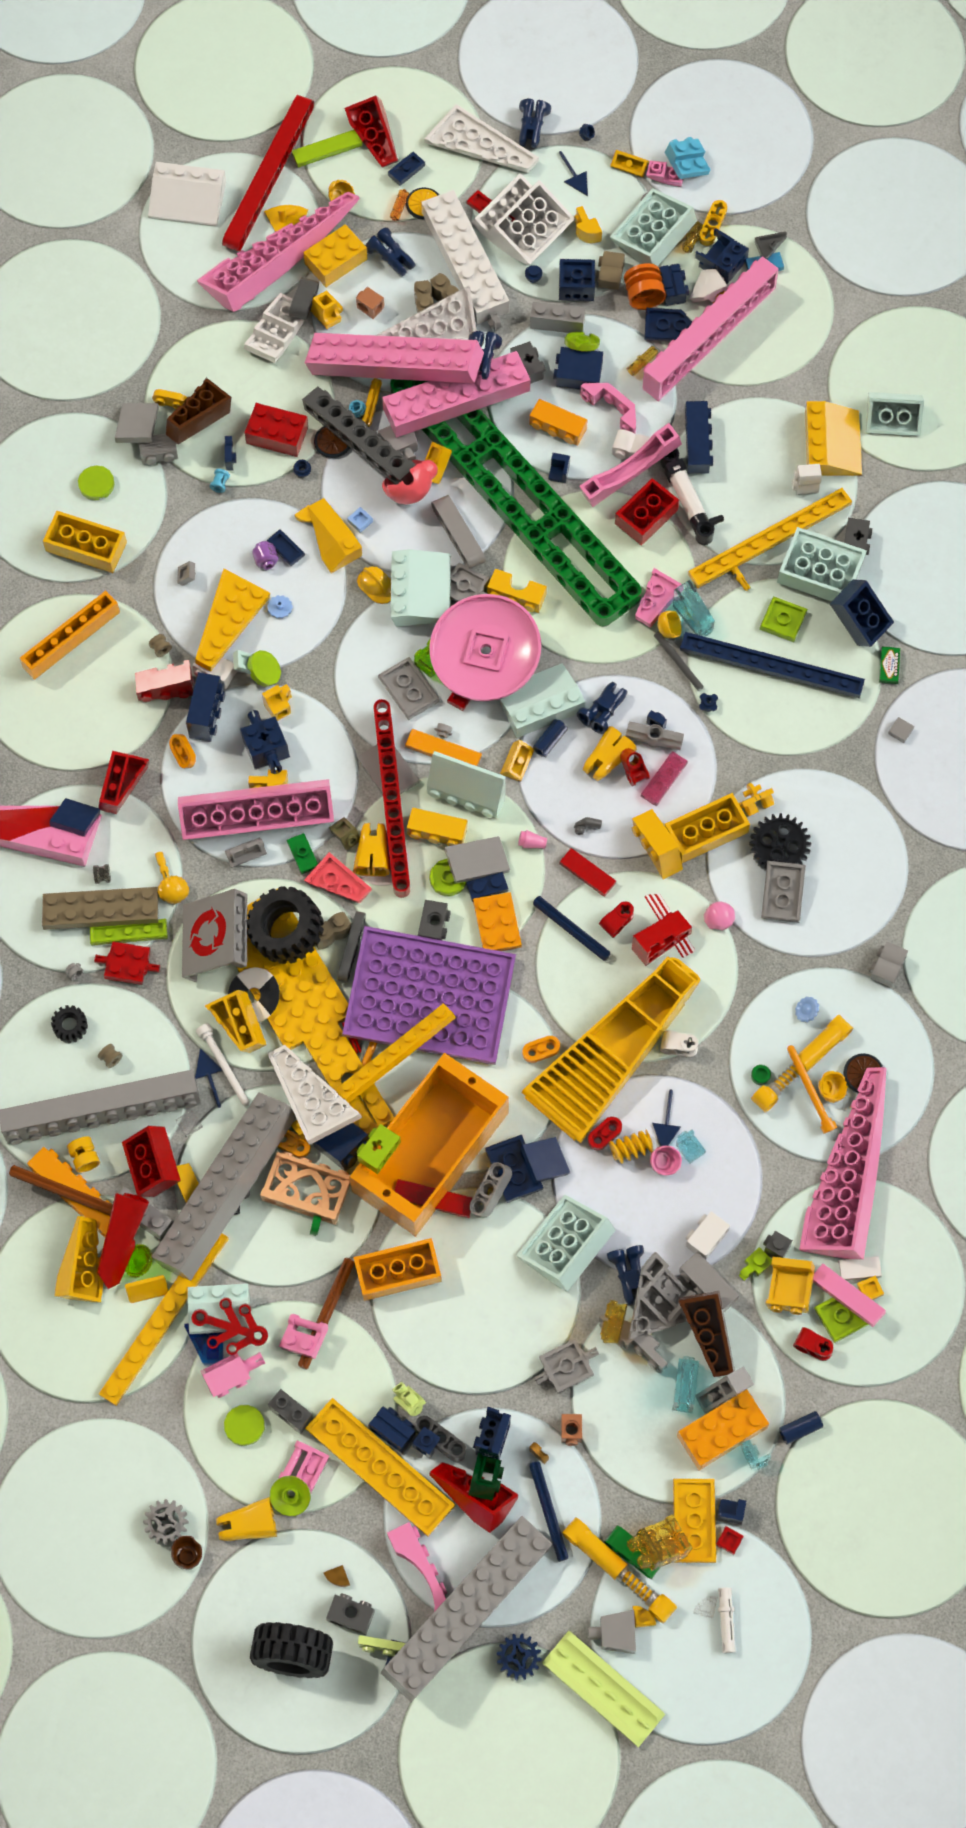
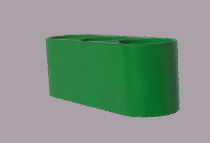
(618, 1542)

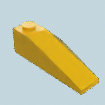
(334, 538)
(79, 1267)

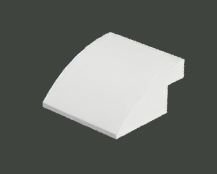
(536, 222)

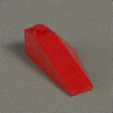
(372, 126)
(481, 1511)

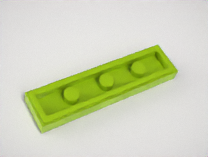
(326, 148)
(128, 933)

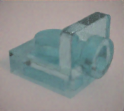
(689, 1146)
(751, 1454)

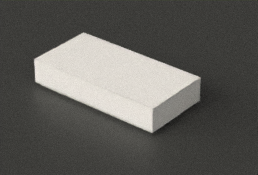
(860, 1268)

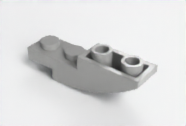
(643, 1345)

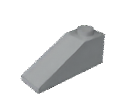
(724, 1389)

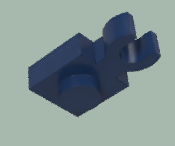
(230, 456)

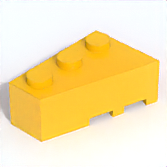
(658, 843)
(239, 1020)

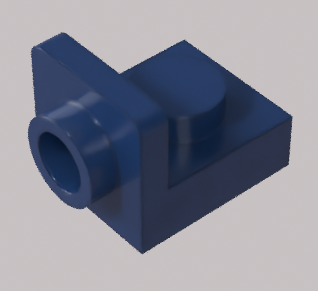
(426, 1442)

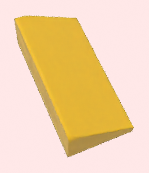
(629, 163)
(440, 456)
(517, 760)
(188, 1181)
(146, 1289)

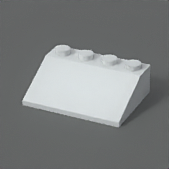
(186, 193)

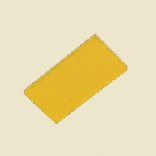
(696, 1516)

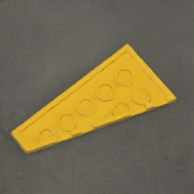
(231, 612)

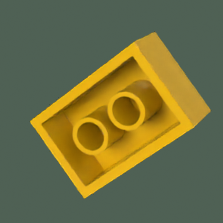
(335, 255)

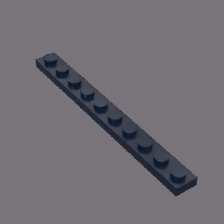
(772, 664)

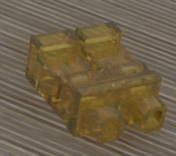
(660, 1544)

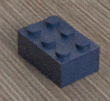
(862, 613)
(205, 707)

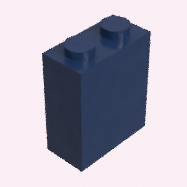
(577, 368)
(343, 1145)

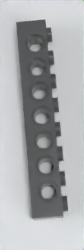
(358, 436)

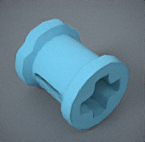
(219, 481)

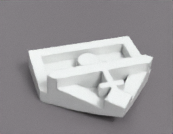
(708, 286)

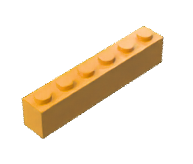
(69, 635)
(47, 1165)

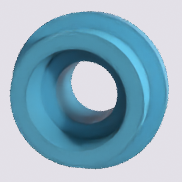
(356, 404)

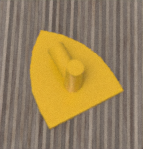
(284, 215)

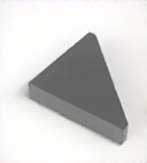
(769, 243)

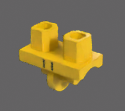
(765, 798)

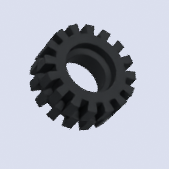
(69, 1012)

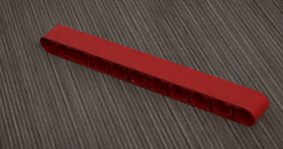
(268, 173)
(391, 806)

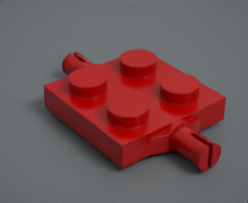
(127, 963)

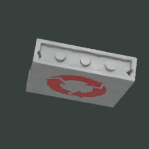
(214, 933)

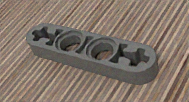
(351, 946)

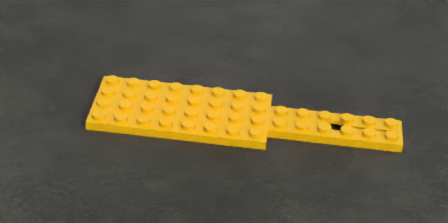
(311, 1014)

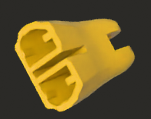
(607, 753)
(372, 853)
(249, 1522)

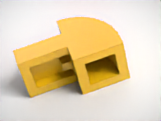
(587, 229)
(271, 780)

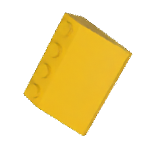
(833, 438)

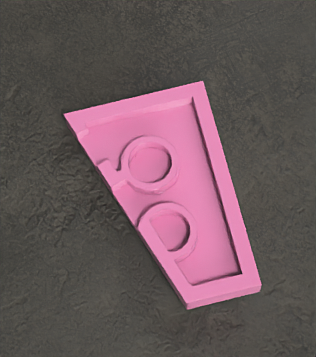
(656, 598)

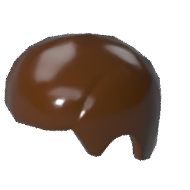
(186, 1552)

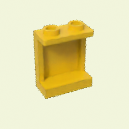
(790, 1285)

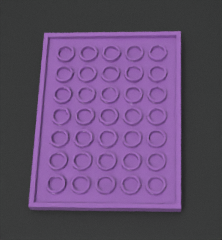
(409, 976)

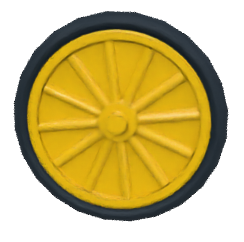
(415, 198)

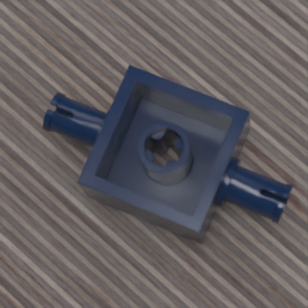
(265, 742)

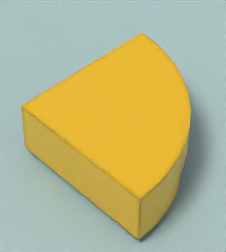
(304, 515)
(643, 1617)

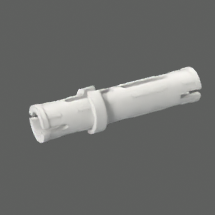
(726, 1615)

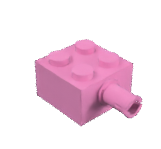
(230, 1373)

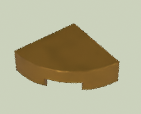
(536, 1450)
(337, 1576)

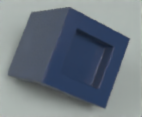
(559, 467)
(732, 1511)

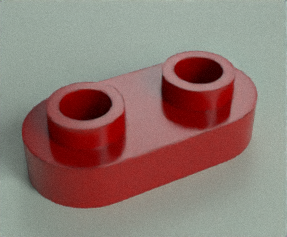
(602, 1132)

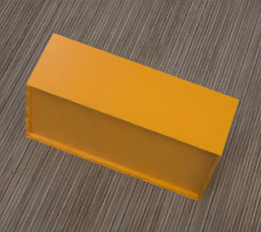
(439, 1136)

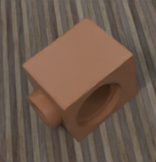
(370, 302)
(571, 1420)

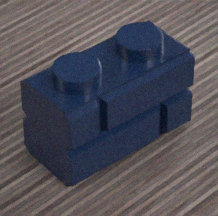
(673, 282)
(392, 1429)

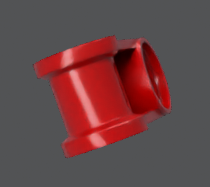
(636, 769)
(615, 920)
(812, 1343)

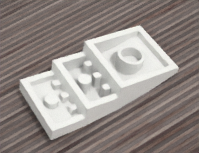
(274, 330)

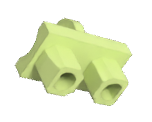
(408, 1399)

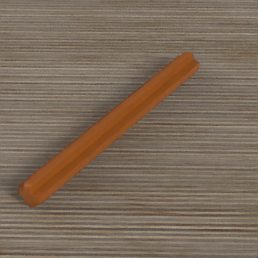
(61, 1190)
(330, 1302)

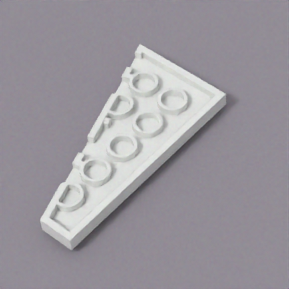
(473, 137)
(446, 319)
(313, 1101)

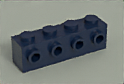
(697, 437)

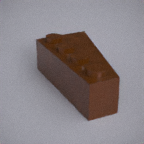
(199, 411)
(709, 1327)

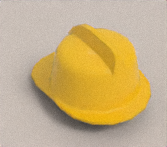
(375, 584)

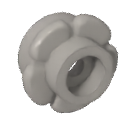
(494, 322)
(443, 730)
(74, 971)

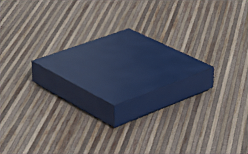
(74, 817)
(545, 1160)

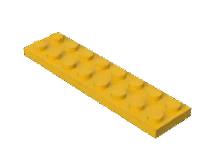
(380, 1467)

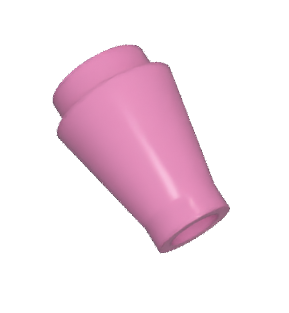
(531, 840)

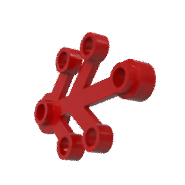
(233, 1327)

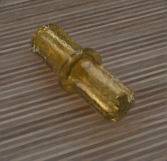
(692, 237)
(642, 361)

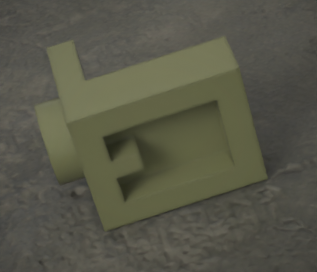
(345, 832)

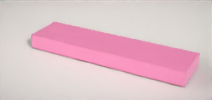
(848, 1295)

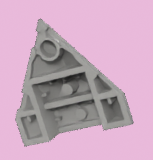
(657, 1299)

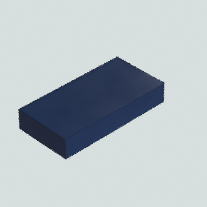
(286, 547)

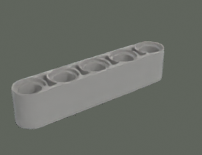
(458, 532)

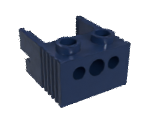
(725, 256)
(576, 279)
(500, 1431)

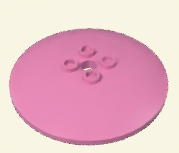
(480, 623)

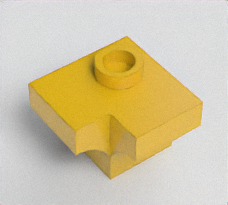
(326, 309)
(276, 701)

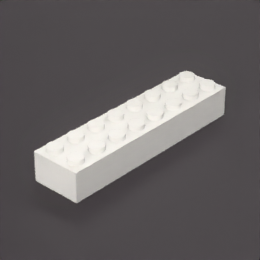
(465, 255)

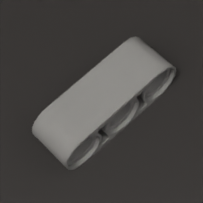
(482, 1195)

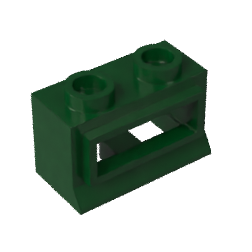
(484, 1488)

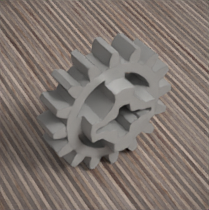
(162, 1530)

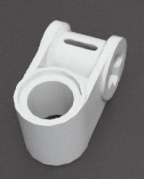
(676, 1044)

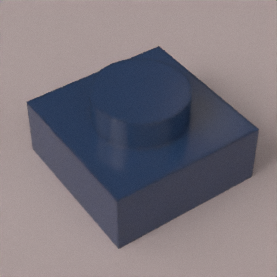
(656, 718)

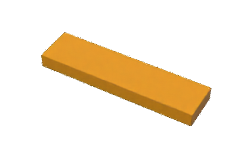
(428, 744)

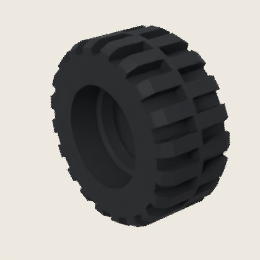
(300, 940)
(291, 1650)

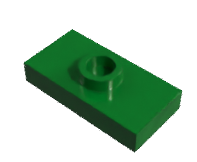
(302, 853)

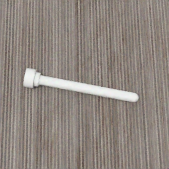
(205, 1032)

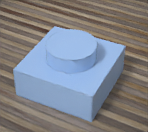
(360, 519)

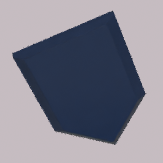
(665, 323)

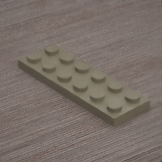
(100, 908)

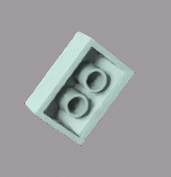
(894, 414)
(209, 1299)

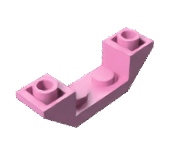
(595, 391)

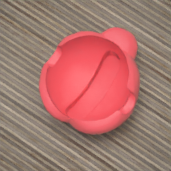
(423, 473)

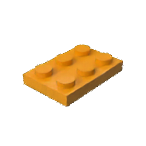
(497, 922)

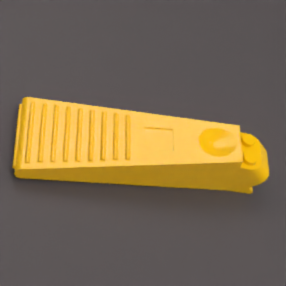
(600, 1063)

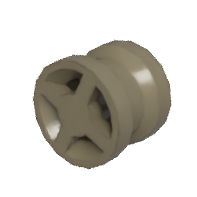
(160, 645)
(110, 1055)

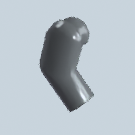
(586, 822)

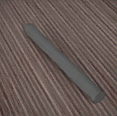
(677, 659)

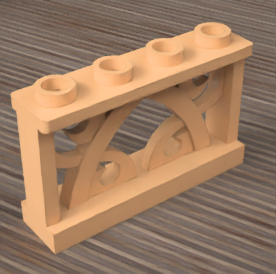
(279, 1197)

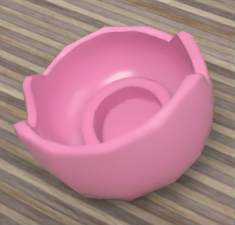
(719, 916)
(665, 1160)

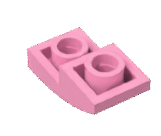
(662, 173)

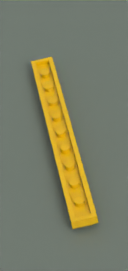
(769, 538)
(391, 1056)
(155, 1329)

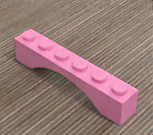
(608, 482)
(408, 1547)

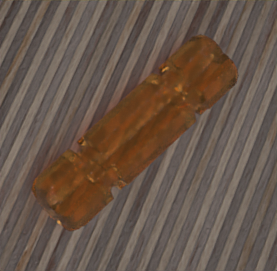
(399, 205)

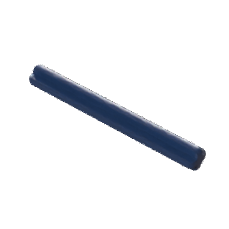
(571, 928)
(548, 1510)

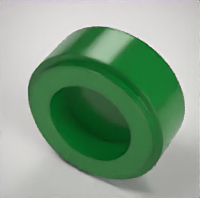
(760, 1074)
(315, 1225)

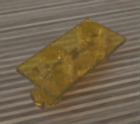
(612, 1328)

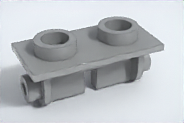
(245, 852)

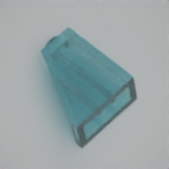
(692, 609)
(685, 1384)

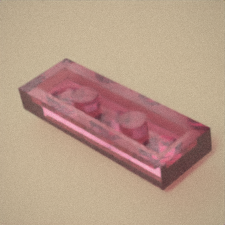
(664, 778)

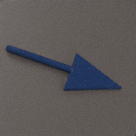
(579, 181)
(206, 1067)
(666, 1132)

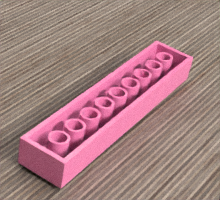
(709, 328)
(394, 357)

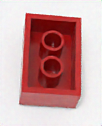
(276, 429)
(646, 511)
(151, 1161)

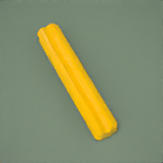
(372, 401)

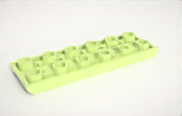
(603, 1688)

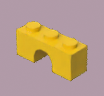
(530, 598)

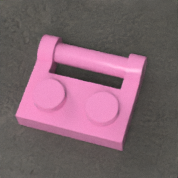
(300, 1342)
(311, 1466)

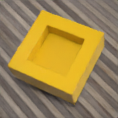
(870, 1288)

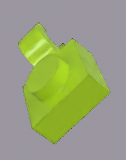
(756, 1263)

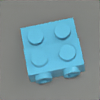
(687, 158)

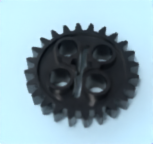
(795, 836)

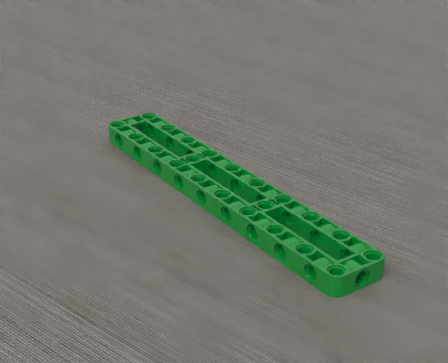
(548, 502)

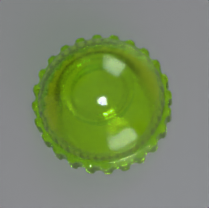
(140, 1261)

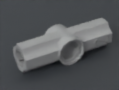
(666, 737)

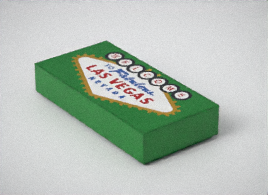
(889, 665)

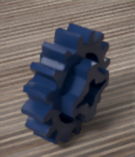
(509, 1659)

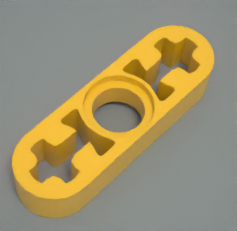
(713, 216)

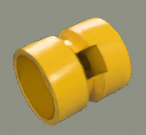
(83, 1154)

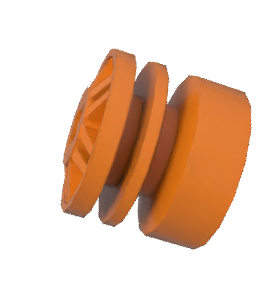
(644, 286)

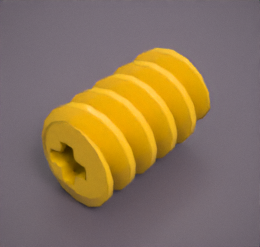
(632, 1146)

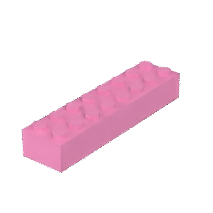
(441, 401)
(255, 809)

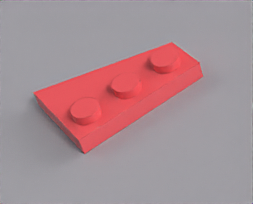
(338, 879)

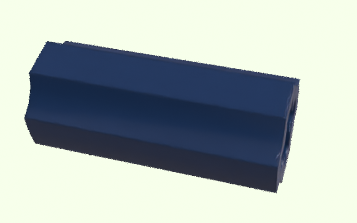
(550, 738)
(801, 1427)

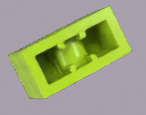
(377, 1159)

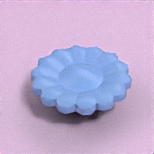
(279, 606)
(807, 1009)

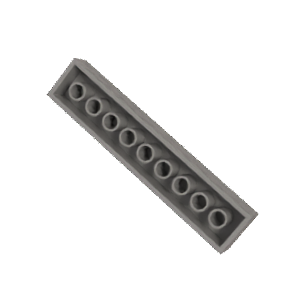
(99, 1107)
(224, 1186)
(466, 1609)

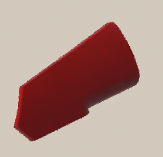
(119, 1239)

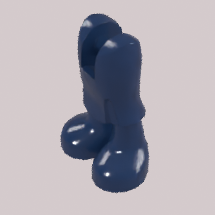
(532, 125)
(393, 255)
(492, 342)
(605, 703)
(630, 1278)

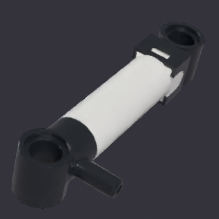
(677, 475)

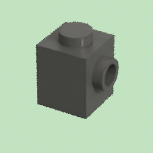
(777, 1245)

